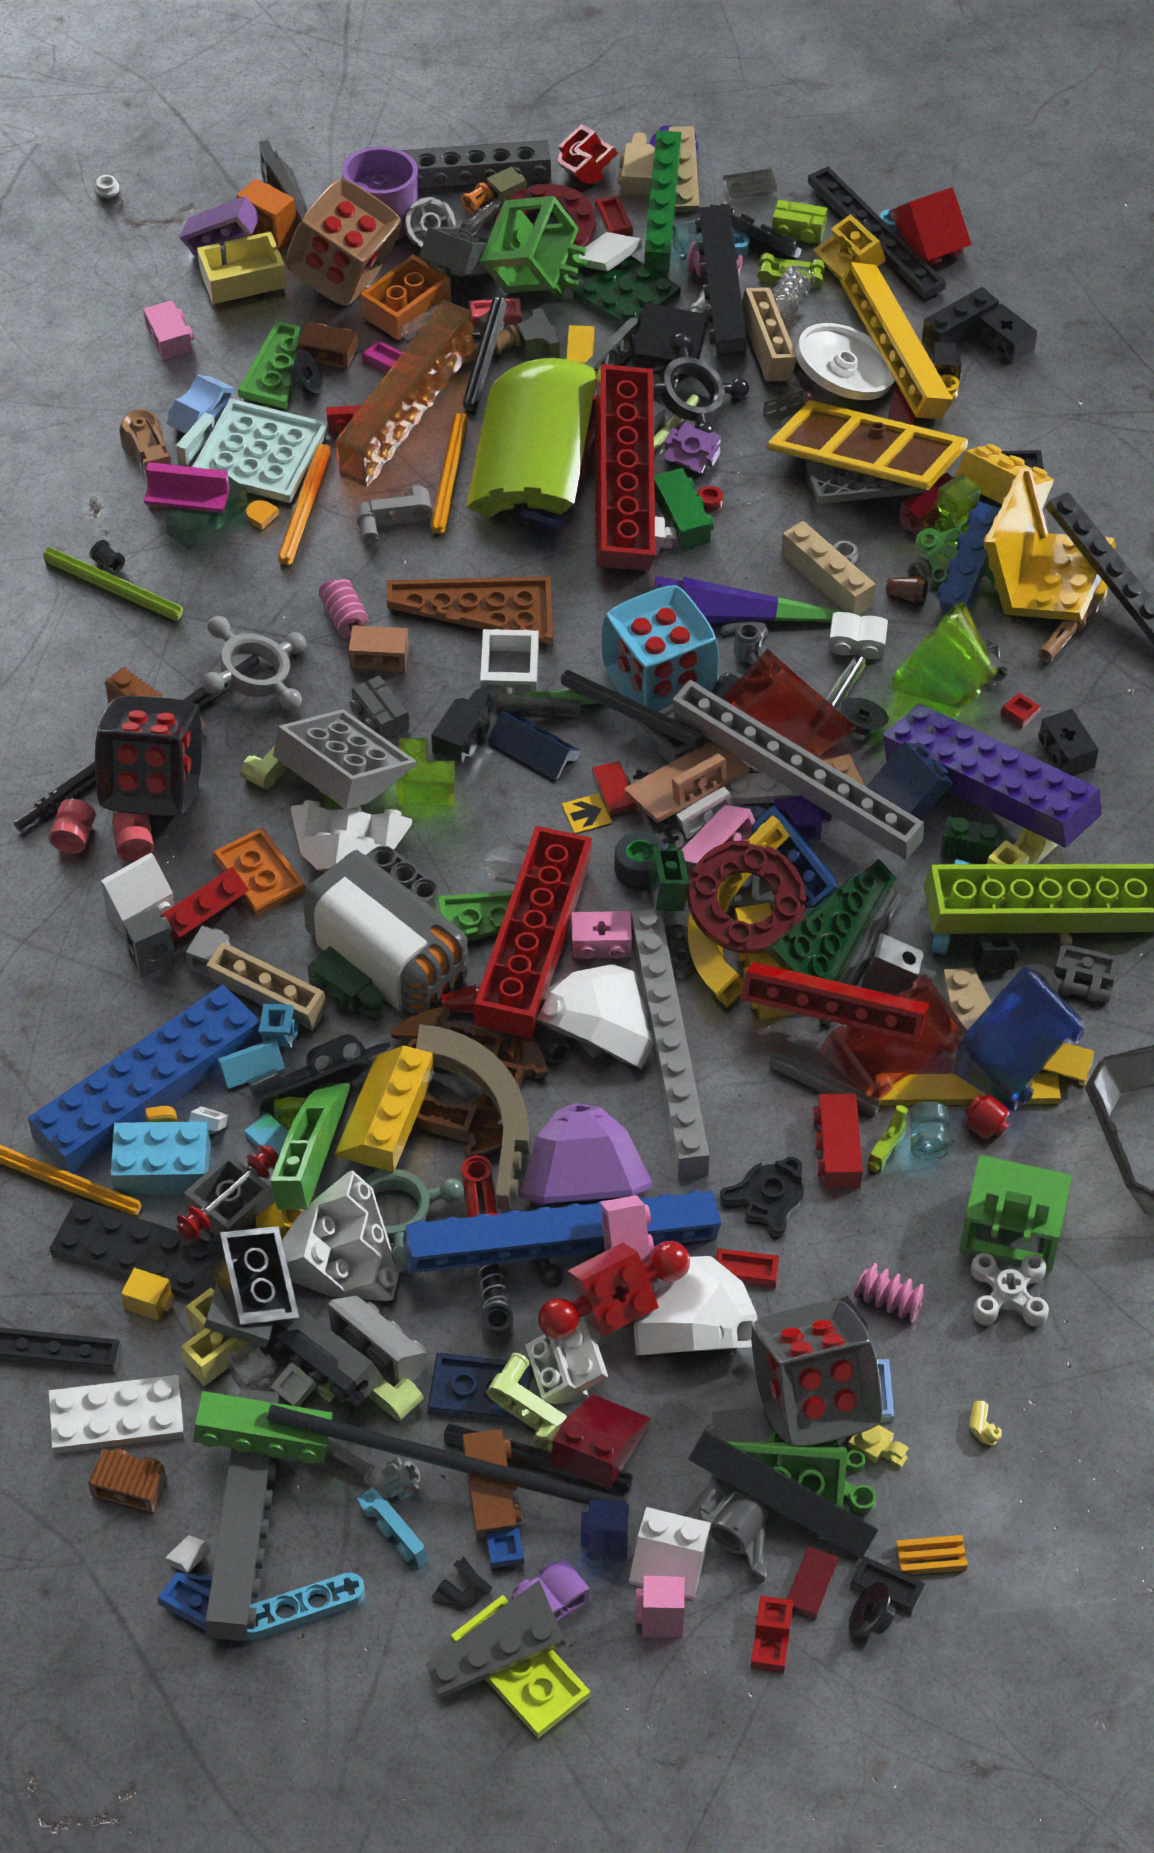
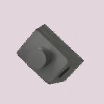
(894, 966)

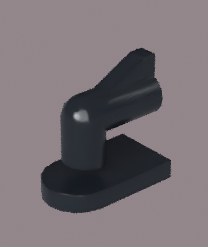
(463, 1599)

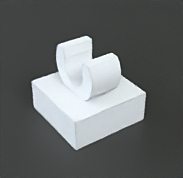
(663, 535)

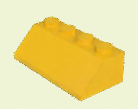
(387, 1108)

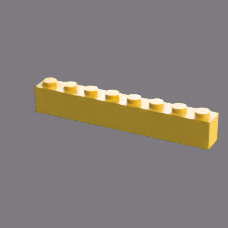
(896, 341)

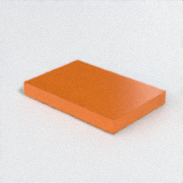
(262, 869)

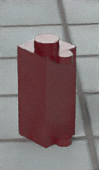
(919, 509)

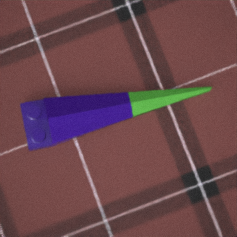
(731, 604)

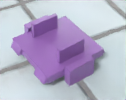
(692, 447)

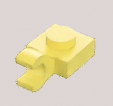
(877, 1444)

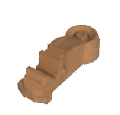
(143, 438)

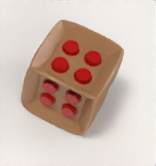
(342, 241)

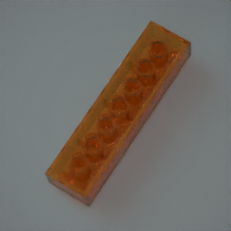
(405, 393)

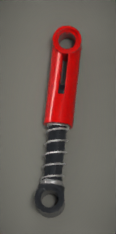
(494, 1308)

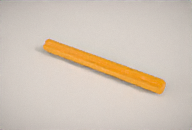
(448, 474)
(303, 504)
(69, 1182)

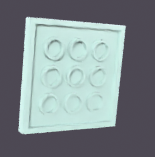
(262, 448)

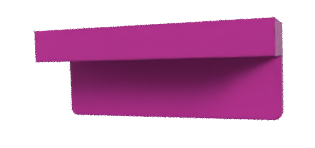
(186, 487)

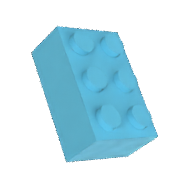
(159, 1157)

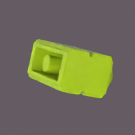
(799, 221)

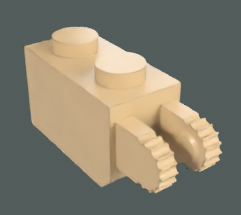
(637, 167)

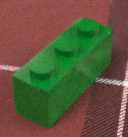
(682, 508)

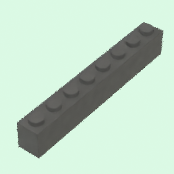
(239, 1539)

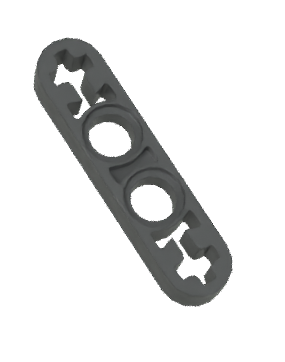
(613, 346)

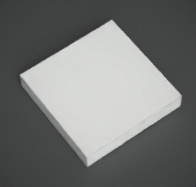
(610, 251)

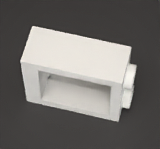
(509, 641)

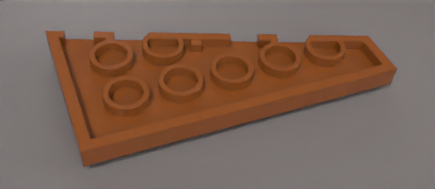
(479, 602)

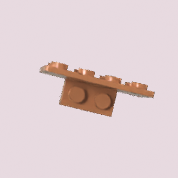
(686, 780)

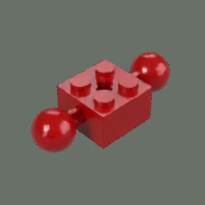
(613, 1289)

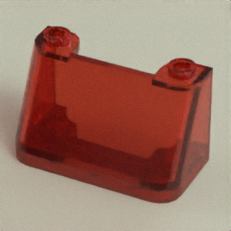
(788, 705)
(880, 1060)

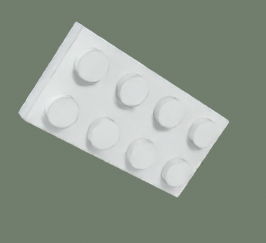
(116, 1414)

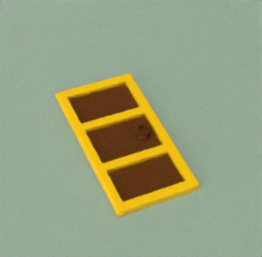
(868, 444)

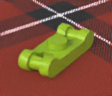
(773, 268)

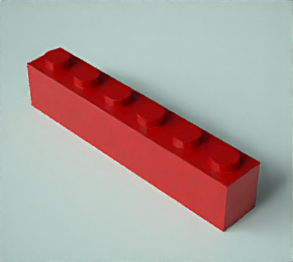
(835, 1001)

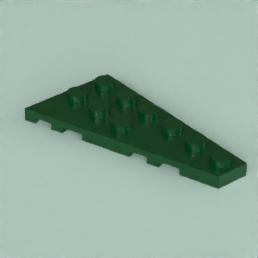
(831, 931)

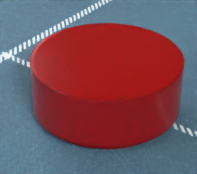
(711, 497)

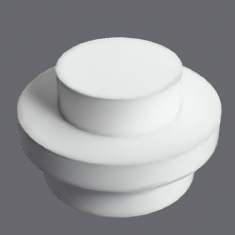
(106, 186)

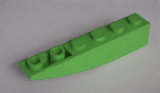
(307, 1146)

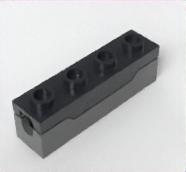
(326, 1356)

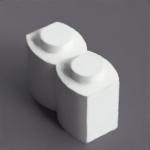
(858, 635)

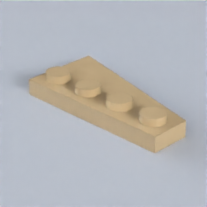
(687, 190)

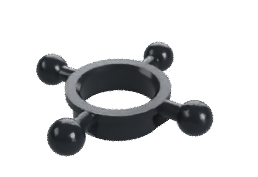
(702, 372)

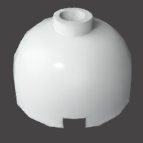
(424, 214)

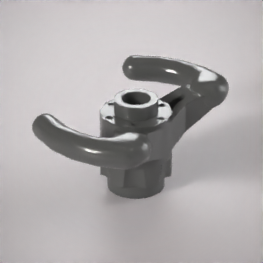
(747, 640)

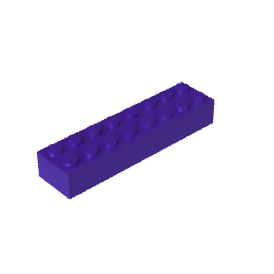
(1001, 776)

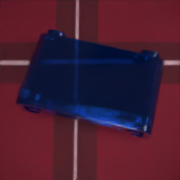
(1016, 1039)

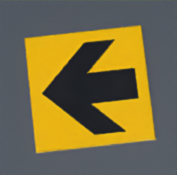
(586, 813)

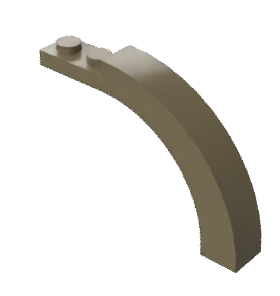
(480, 1066)

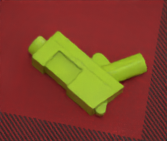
(889, 1141)

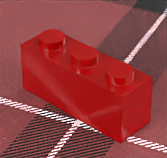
(205, 903)
(838, 1141)

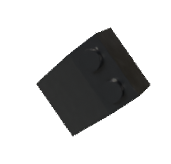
(253, 1275)

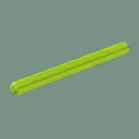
(113, 584)

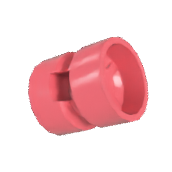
(72, 826)
(132, 836)

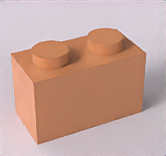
(378, 648)

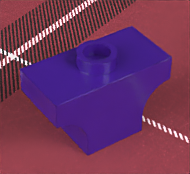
(803, 815)

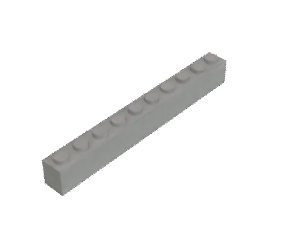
(798, 770)
(670, 1044)

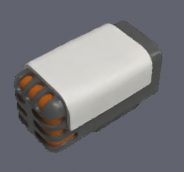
(387, 924)

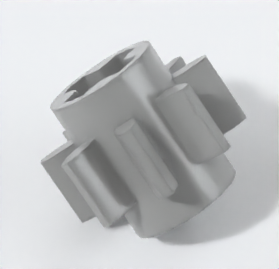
(399, 1479)

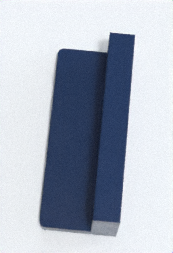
(532, 744)

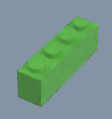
(244, 1427)

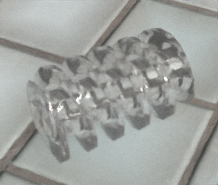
(792, 290)

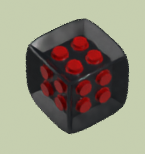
(148, 755)

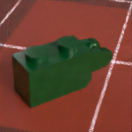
(668, 878)
(345, 984)

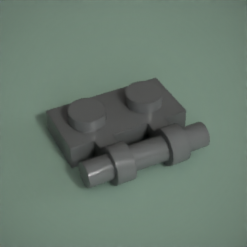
(1087, 966)

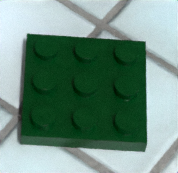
(625, 291)

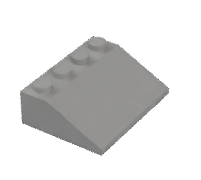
(341, 757)

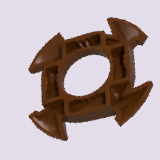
(477, 1120)

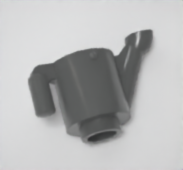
(739, 1527)

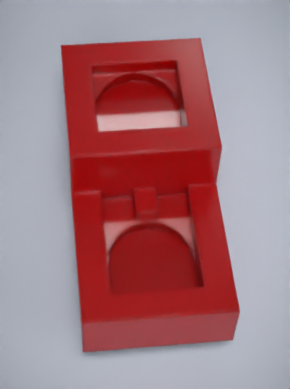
(772, 1634)

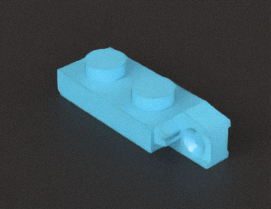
(392, 1525)

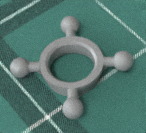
(260, 646)

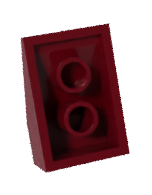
(597, 1440)

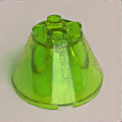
(947, 664)

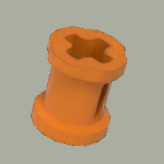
(476, 193)

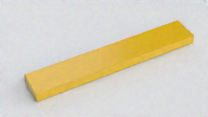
(953, 1090)

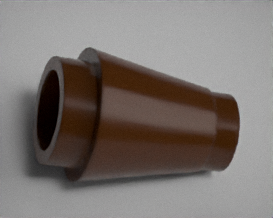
(908, 588)

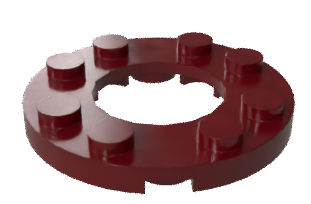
(572, 201)
(759, 861)

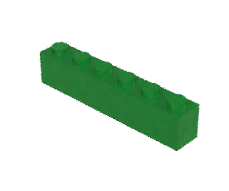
(663, 200)

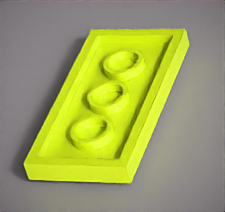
(536, 1690)

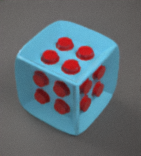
(658, 646)

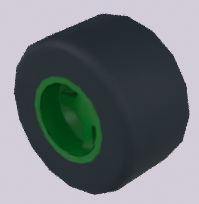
(633, 860)

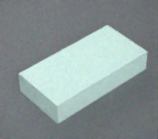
(194, 440)

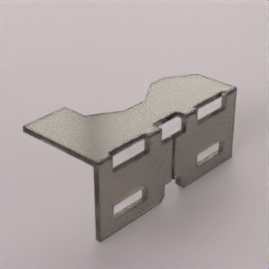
(774, 419)

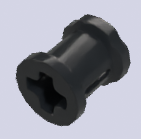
(107, 557)

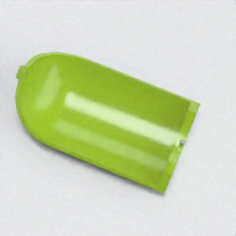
(533, 437)

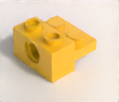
(849, 244)

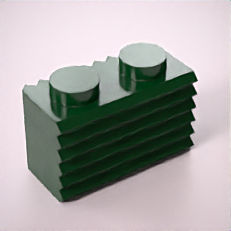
(970, 840)

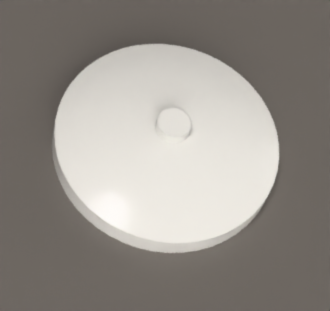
(843, 361)

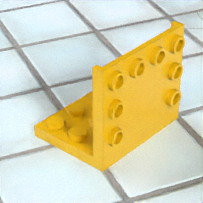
(1036, 569)

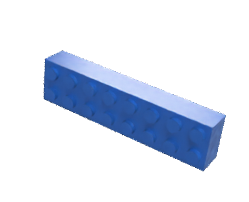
(147, 1075)

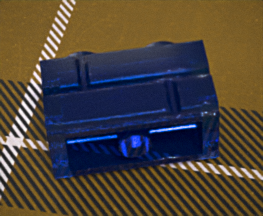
(605, 1530)

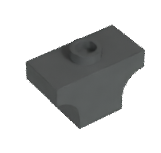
(538, 336)

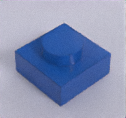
(505, 1548)

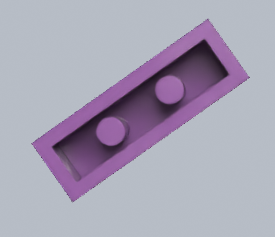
(220, 224)

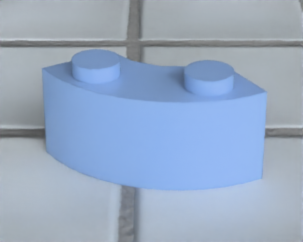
(203, 396)

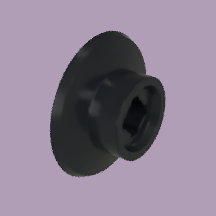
(306, 372)
(864, 715)
(872, 1611)

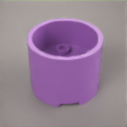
(387, 176)

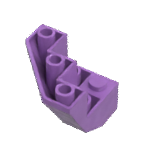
(583, 1158)

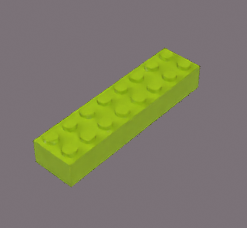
(1040, 898)

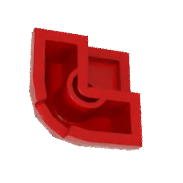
(585, 155)

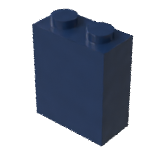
(912, 780)

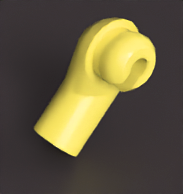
(980, 1427)

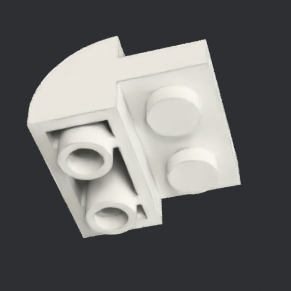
(568, 1365)

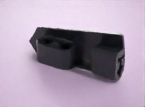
(273, 1086)

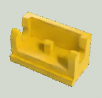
(1071, 1062)

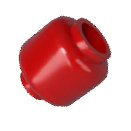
(987, 1116)

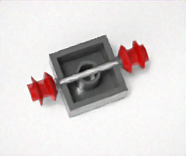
(229, 1195)

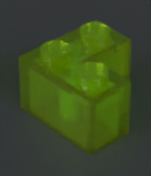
(955, 502)
(427, 782)

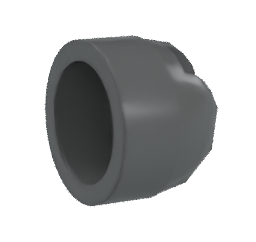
(914, 572)

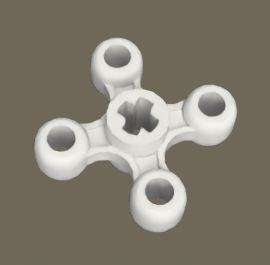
(1009, 1289)

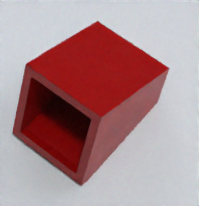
(933, 226)

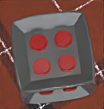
(816, 1373)

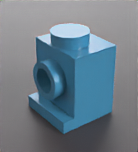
(283, 1024)

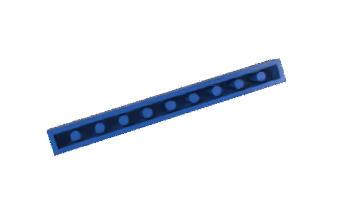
(549, 1232)

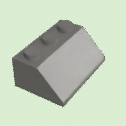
(377, 1339)

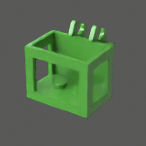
(533, 256)
(1016, 1200)

